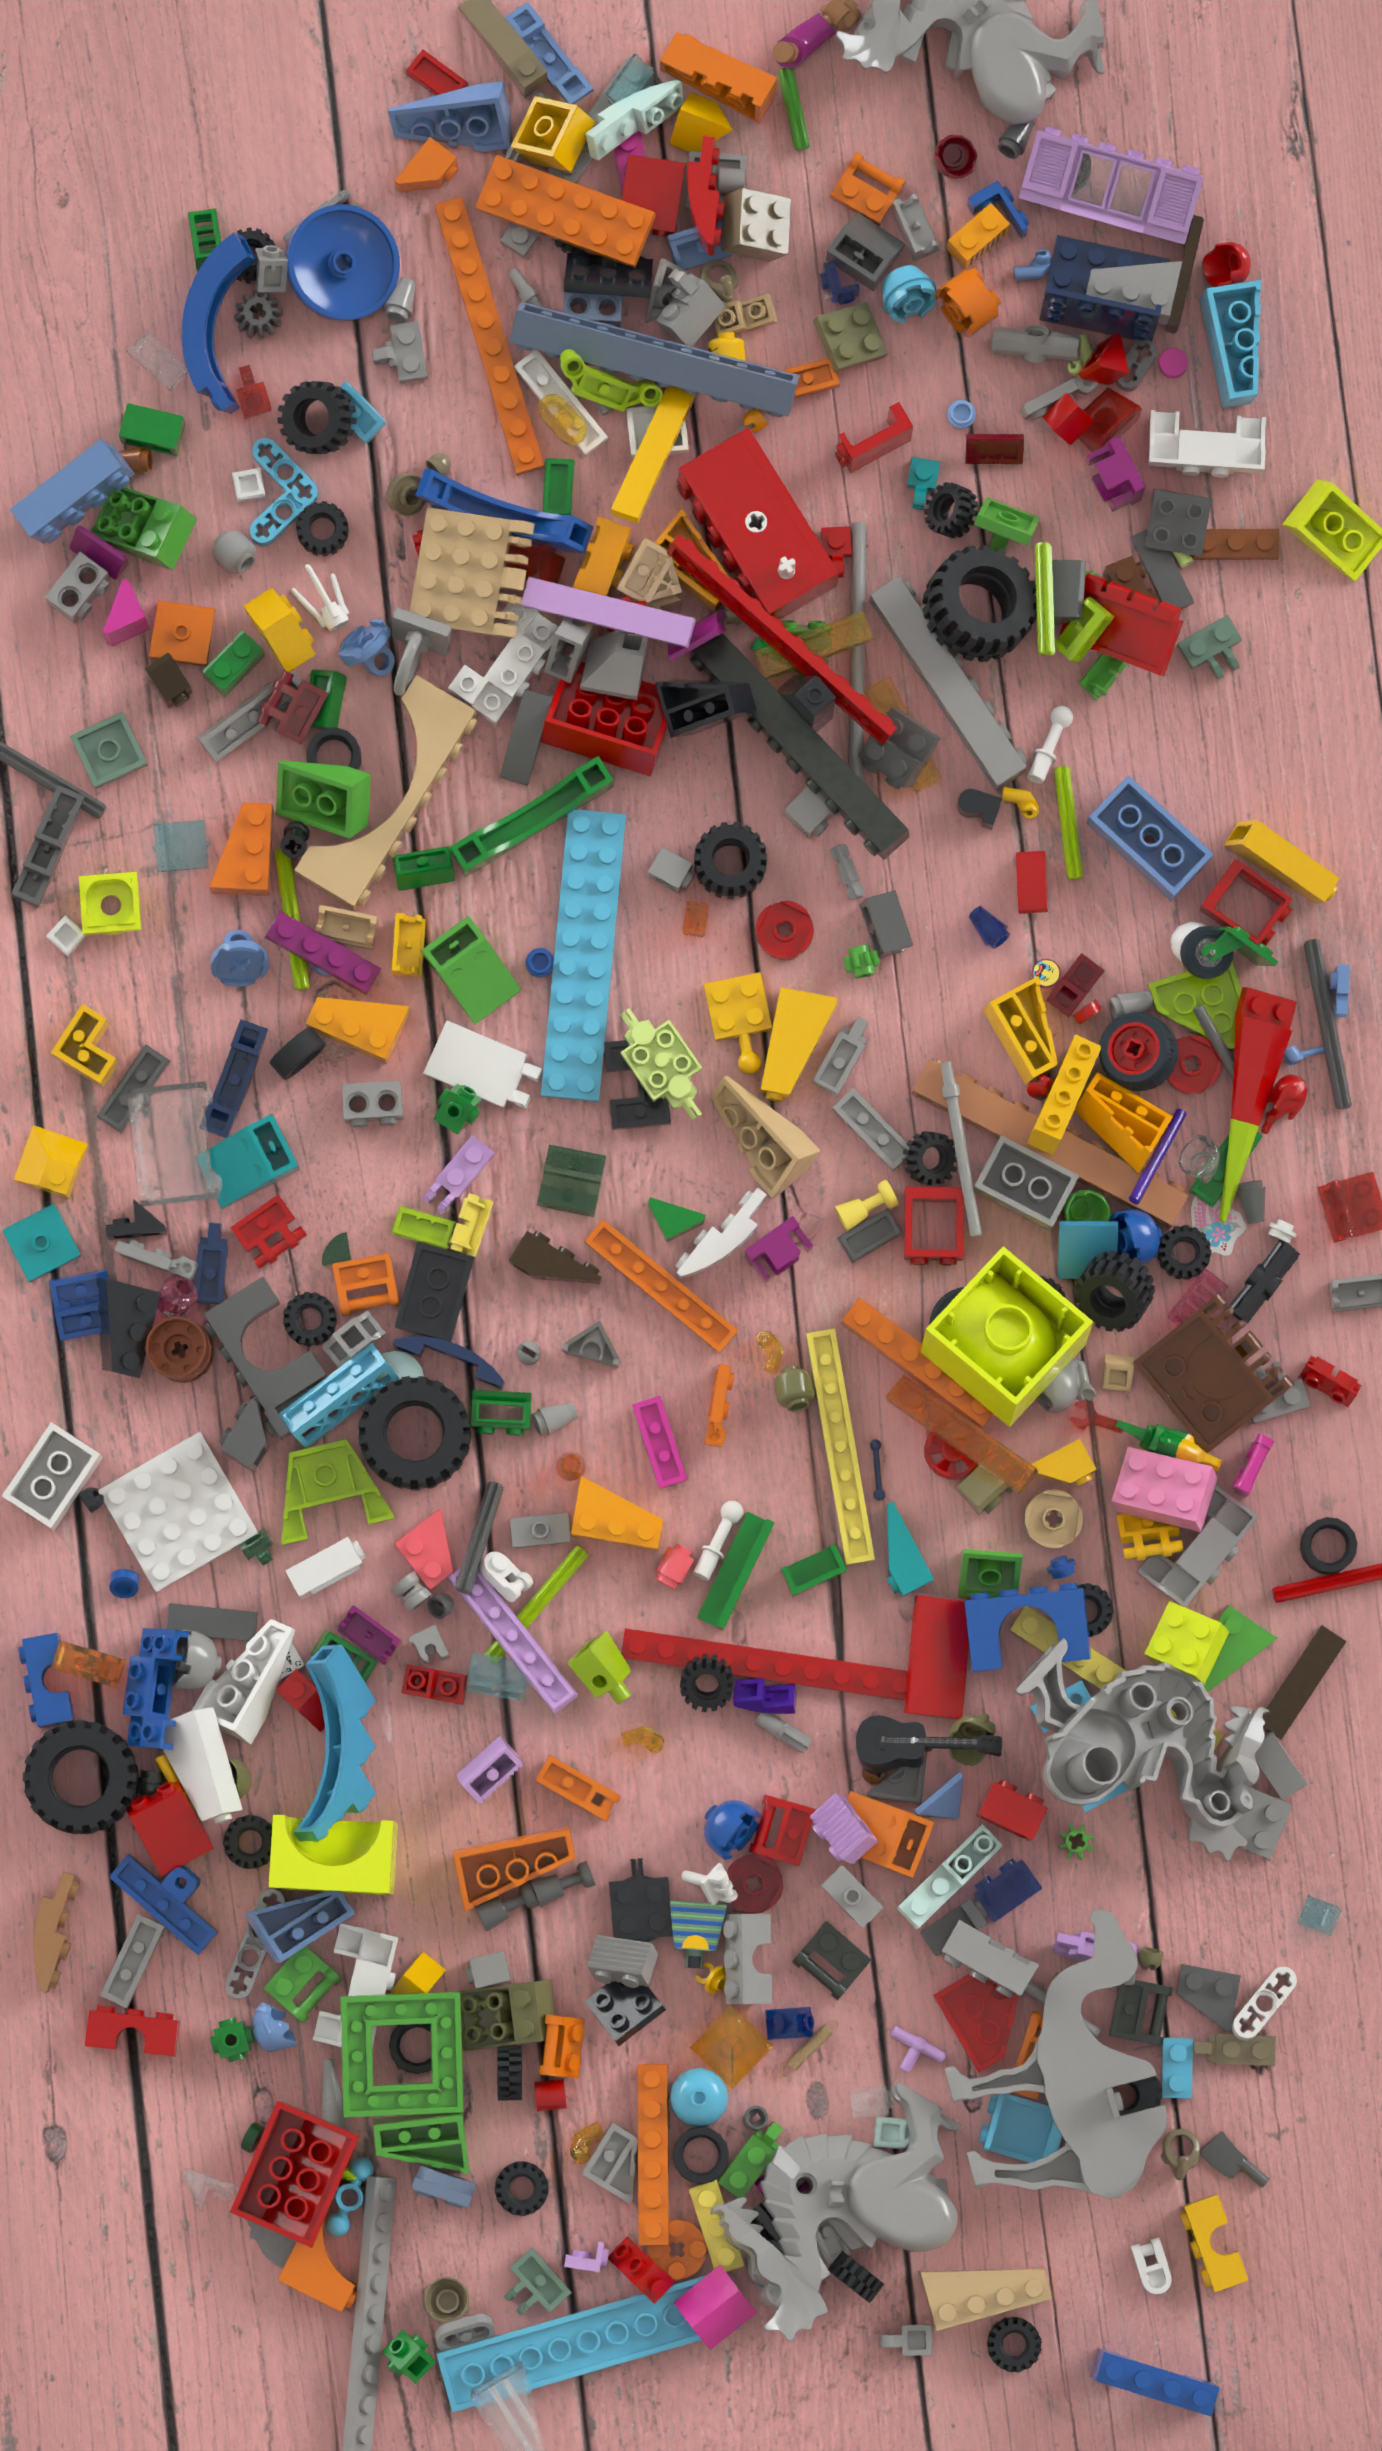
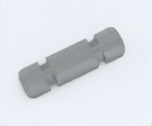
(847, 872)

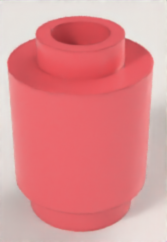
(674, 1566)

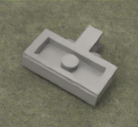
(404, 352)

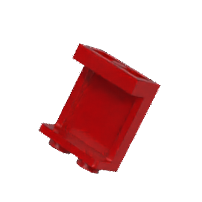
(656, 187)
(879, 444)
(169, 1827)

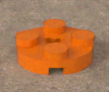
(693, 2249)

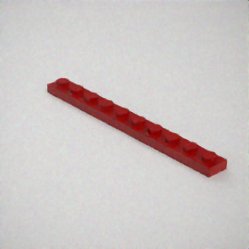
(780, 639)
(768, 1664)

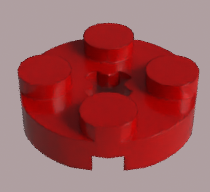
(779, 914)
(1208, 1060)

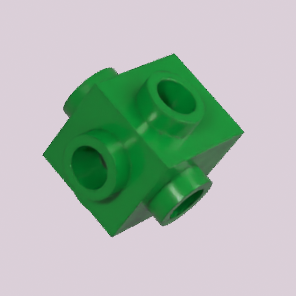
(458, 1108)
(244, 2039)
(408, 2356)

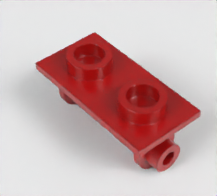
(1318, 1376)

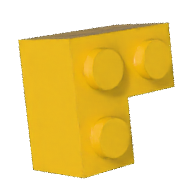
(279, 627)
(79, 1050)

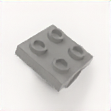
(729, 173)

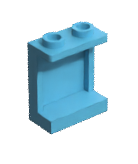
(1020, 2129)

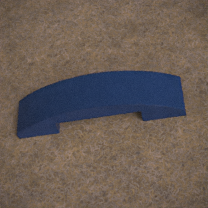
(235, 1078)
(416, 1344)

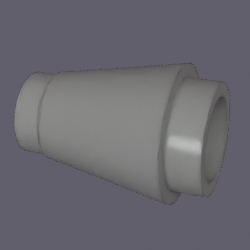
(400, 302)
(1129, 1002)
(552, 1418)

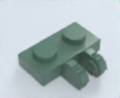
(1211, 642)
(540, 2281)

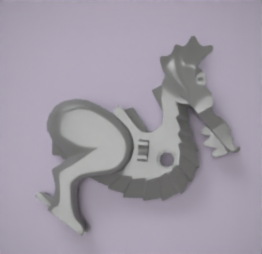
(990, 38)
(1130, 1730)
(860, 2196)

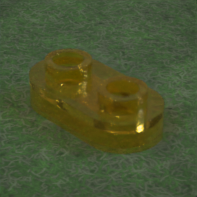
(563, 420)

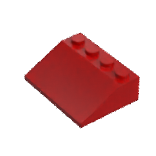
(607, 726)
(294, 2173)

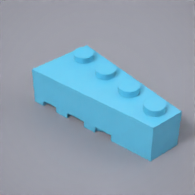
(1233, 339)

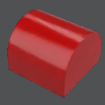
(550, 2095)

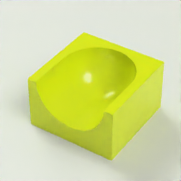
(1006, 1336)
(348, 1860)

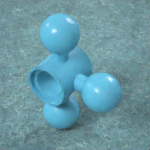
(338, 2223)

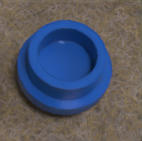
(539, 962)
(1061, 1567)

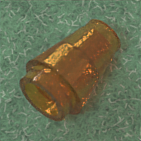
(570, 1474)

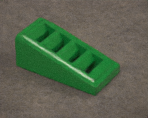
(201, 254)
(370, 1662)

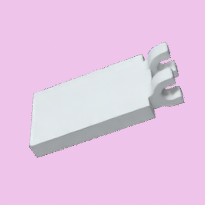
(482, 1065)

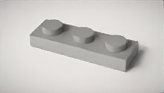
(871, 1128)
(132, 1961)

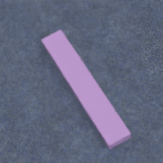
(608, 612)
(518, 1643)

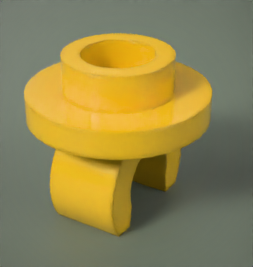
(715, 1981)

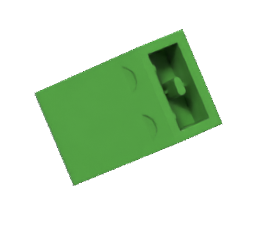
(144, 526)
(471, 970)

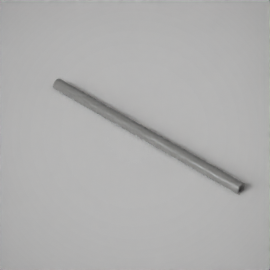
(857, 654)

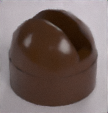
(872, 1778)

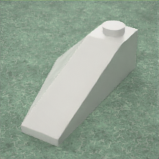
(248, 1685)

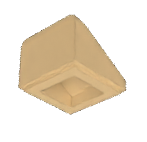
(1118, 1372)

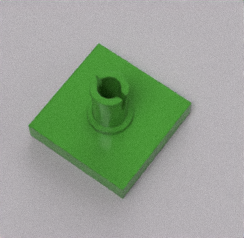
(1006, 523)

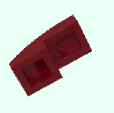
(1075, 985)

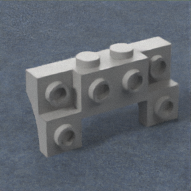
(1205, 1553)

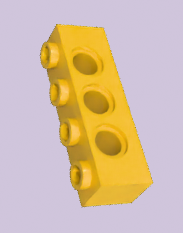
(1064, 1094)

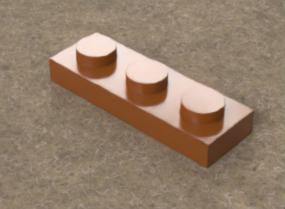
(1240, 544)

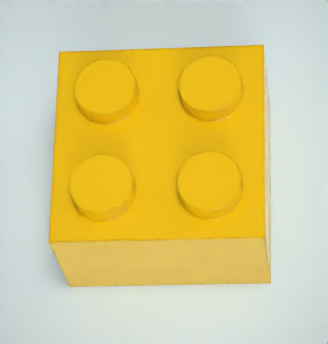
(552, 134)

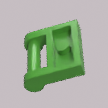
(293, 1978)

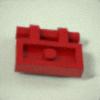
(264, 1223)

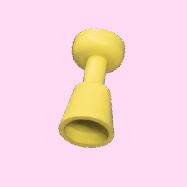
(856, 1210)

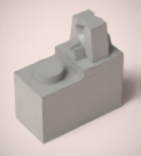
(691, 310)

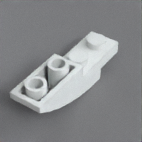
(716, 1246)

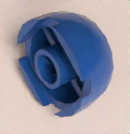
(1137, 1234)
(730, 1827)

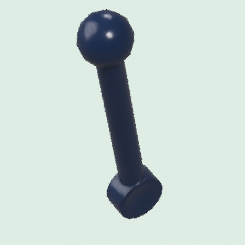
(879, 1494)

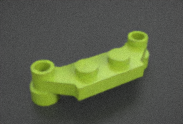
(607, 388)

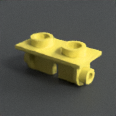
(468, 1236)

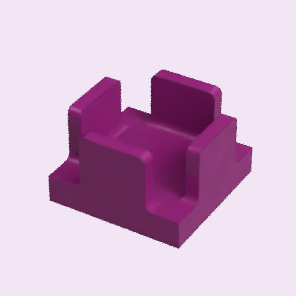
(1116, 475)
(777, 1249)

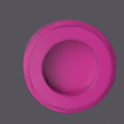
(1173, 363)

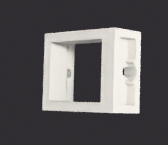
(326, 1567)

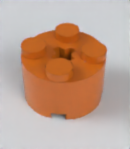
(968, 302)

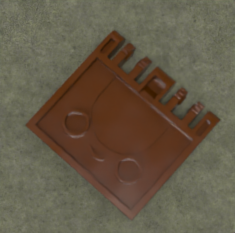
(1208, 1376)

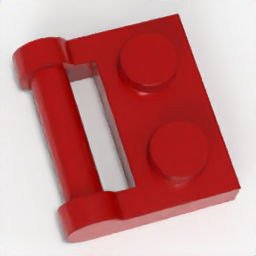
(792, 1831)

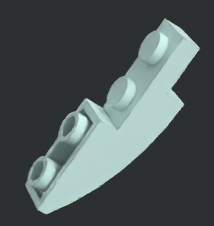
(634, 113)
(949, 1877)

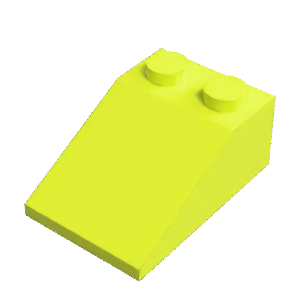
(1335, 529)

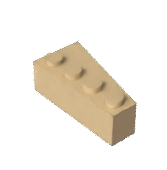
(975, 2294)

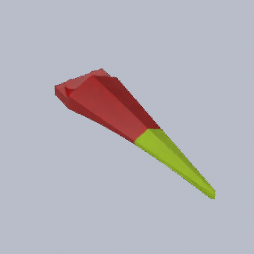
(1260, 1045)

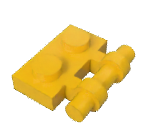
(1137, 1529)

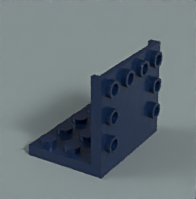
(1067, 283)

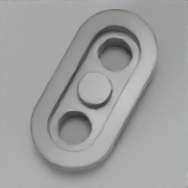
(464, 2331)

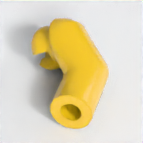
(1024, 801)

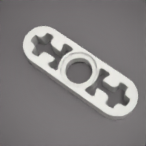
(1284, 1992)

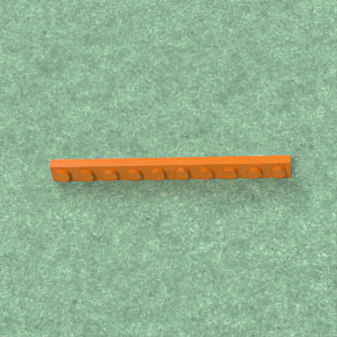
(489, 336)

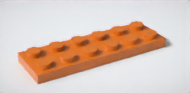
(565, 211)

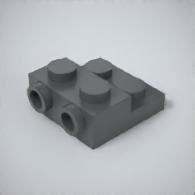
(904, 752)

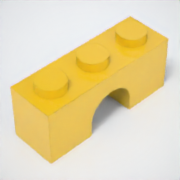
(1219, 2269)

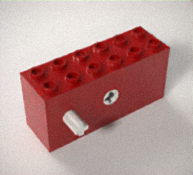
(736, 496)

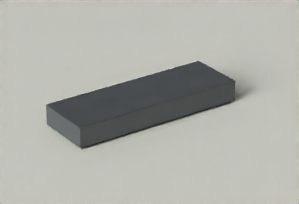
(1162, 573)
(141, 1074)
(213, 1621)

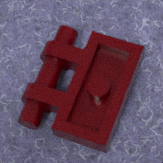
(300, 711)

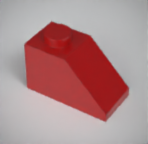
(303, 1698)

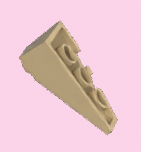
(770, 1141)

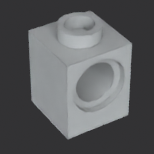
(671, 870)
(488, 1970)

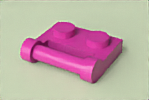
(1256, 1454)

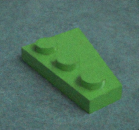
(1241, 1645)

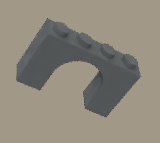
(230, 1322)

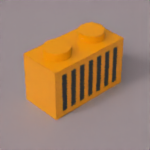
(978, 236)

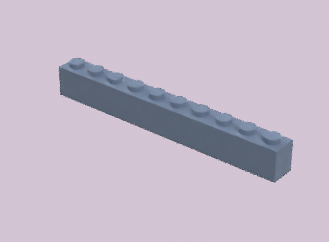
(655, 359)

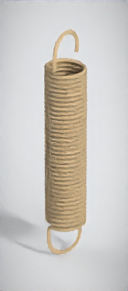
(809, 2047)

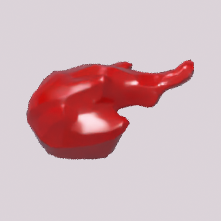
(1288, 1096)

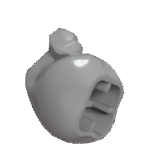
(1069, 1385)

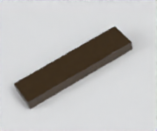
(1185, 273)
(1302, 1681)

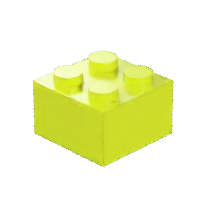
(1187, 1641)

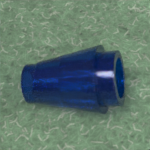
(990, 929)

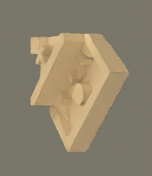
(650, 574)

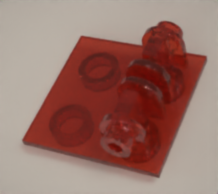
(1352, 1206)

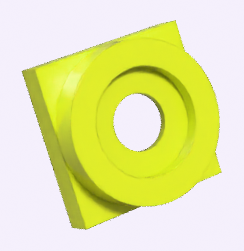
(97, 887)

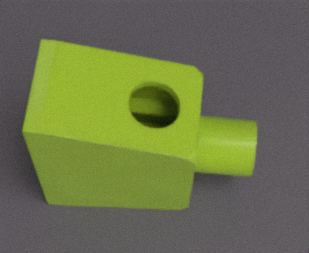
(602, 1668)

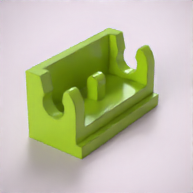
(1083, 632)

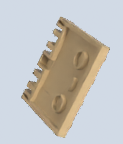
(466, 569)

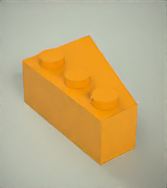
(612, 1519)

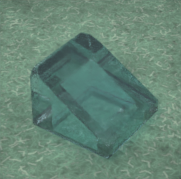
(1320, 1915)

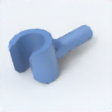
(1293, 1055)

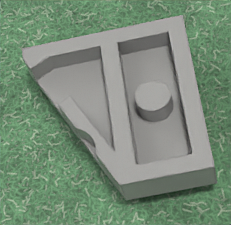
(614, 2162)

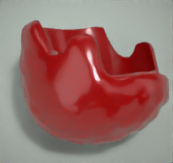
(1226, 264)

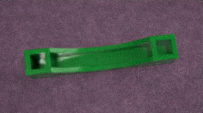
(553, 805)

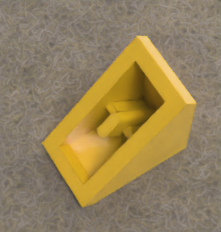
(420, 1976)

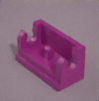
(369, 1635)

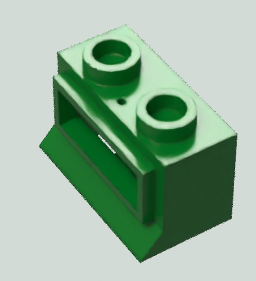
(502, 1398)

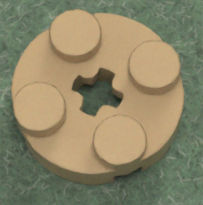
(1042, 1506)

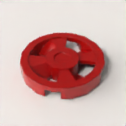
(946, 1467)

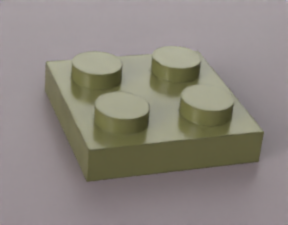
(850, 337)

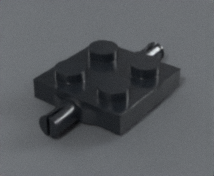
(640, 1906)

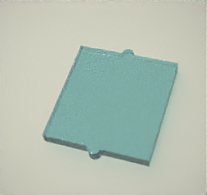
(632, 79)
(181, 846)

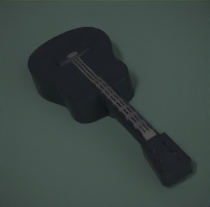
(892, 1744)

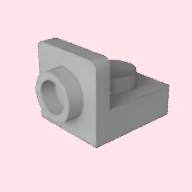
(271, 269)

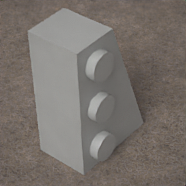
(1138, 285)
(988, 1960)

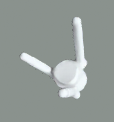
(332, 615)

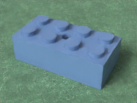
(72, 492)
(1132, 815)

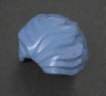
(269, 2029)

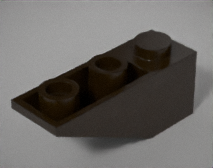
(546, 1262)

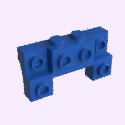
(151, 1687)

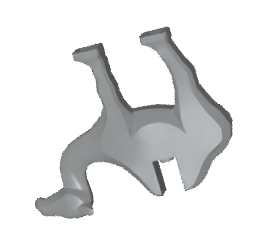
(1076, 2074)

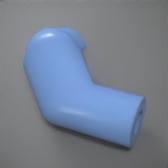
(1036, 269)

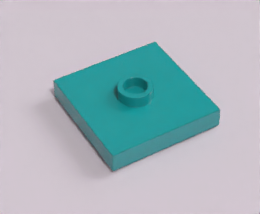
(41, 1243)

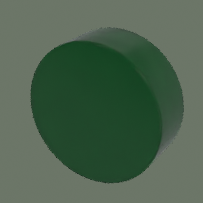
(252, 2137)

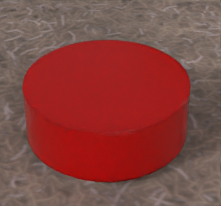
(1087, 1012)

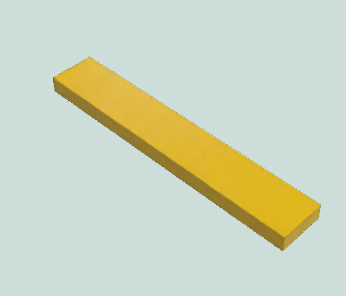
(652, 454)

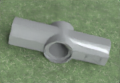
(1036, 343)

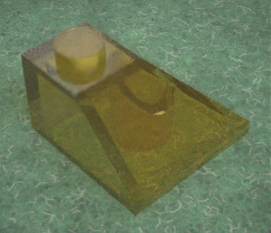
(731, 2046)

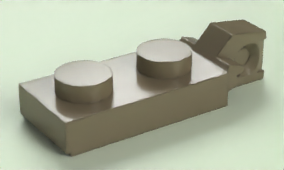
(1231, 2050)

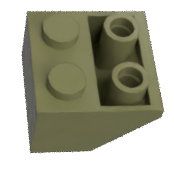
(982, 1490)

